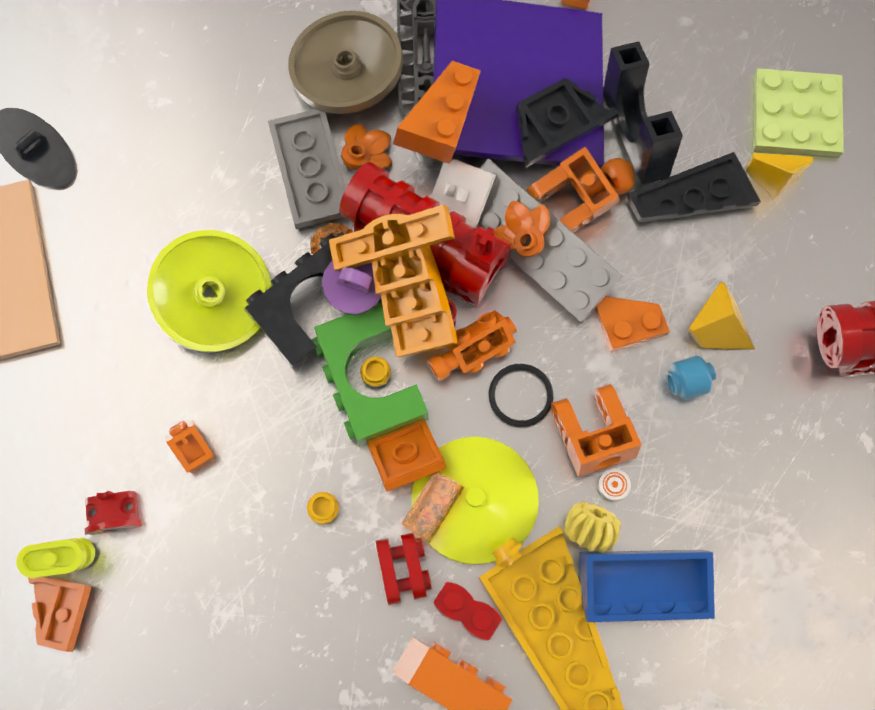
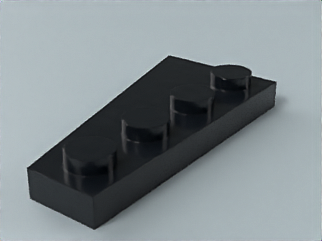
(699, 190)

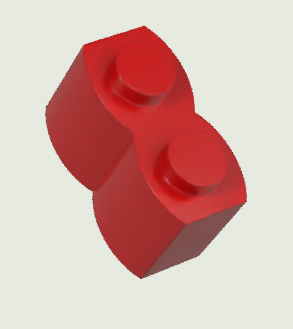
(459, 606)

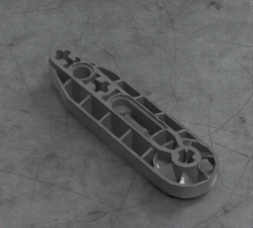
(420, 16)

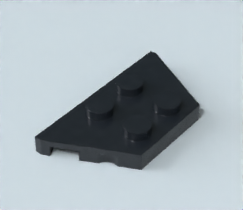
(557, 119)

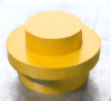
(375, 371)
(322, 507)
(508, 552)

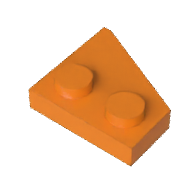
(630, 322)
(58, 611)

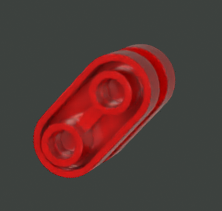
(417, 581)

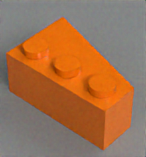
(439, 116)
(447, 682)

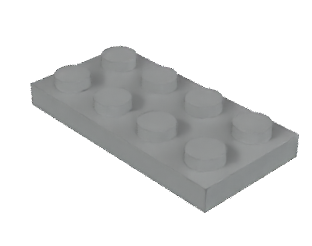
(308, 166)

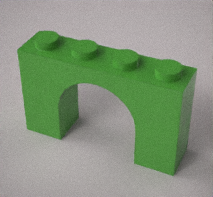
(368, 416)

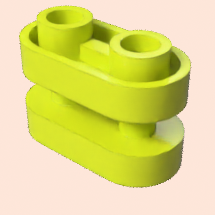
(55, 557)

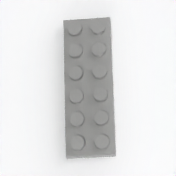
(565, 265)

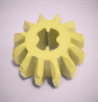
(592, 527)

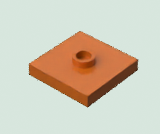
(406, 455)

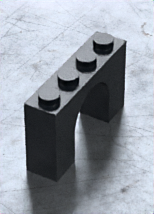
(649, 140)
(272, 308)

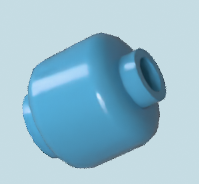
(691, 377)

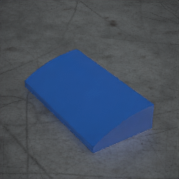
(647, 585)

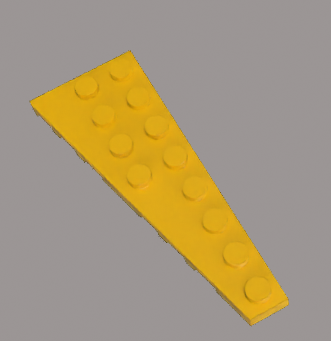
(545, 612)

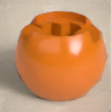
(619, 174)

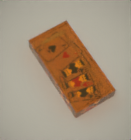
(432, 506)

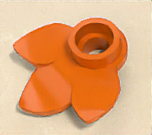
(368, 145)
(522, 224)

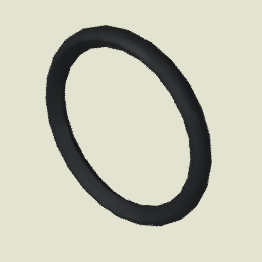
(521, 423)

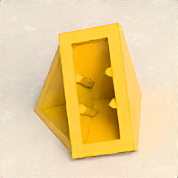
(777, 171)
(721, 323)

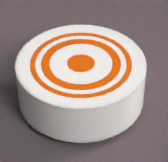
(614, 485)

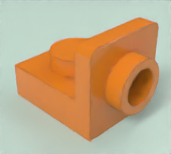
(188, 445)

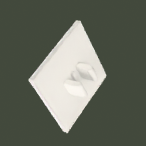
(463, 189)

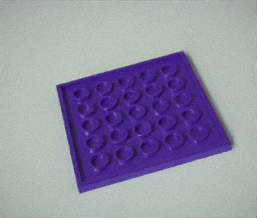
(519, 54)

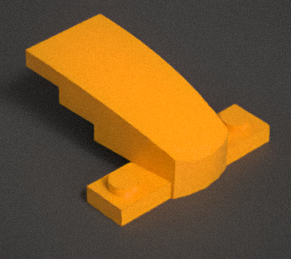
(405, 275)

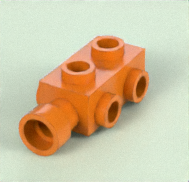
(476, 343)

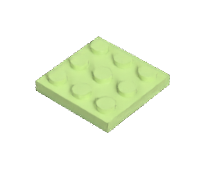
(798, 113)

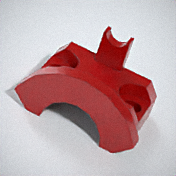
(111, 512)

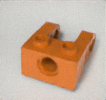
(588, 182)
(602, 447)

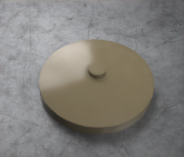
(345, 62)

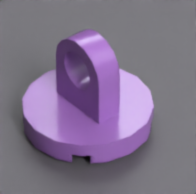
(351, 289)

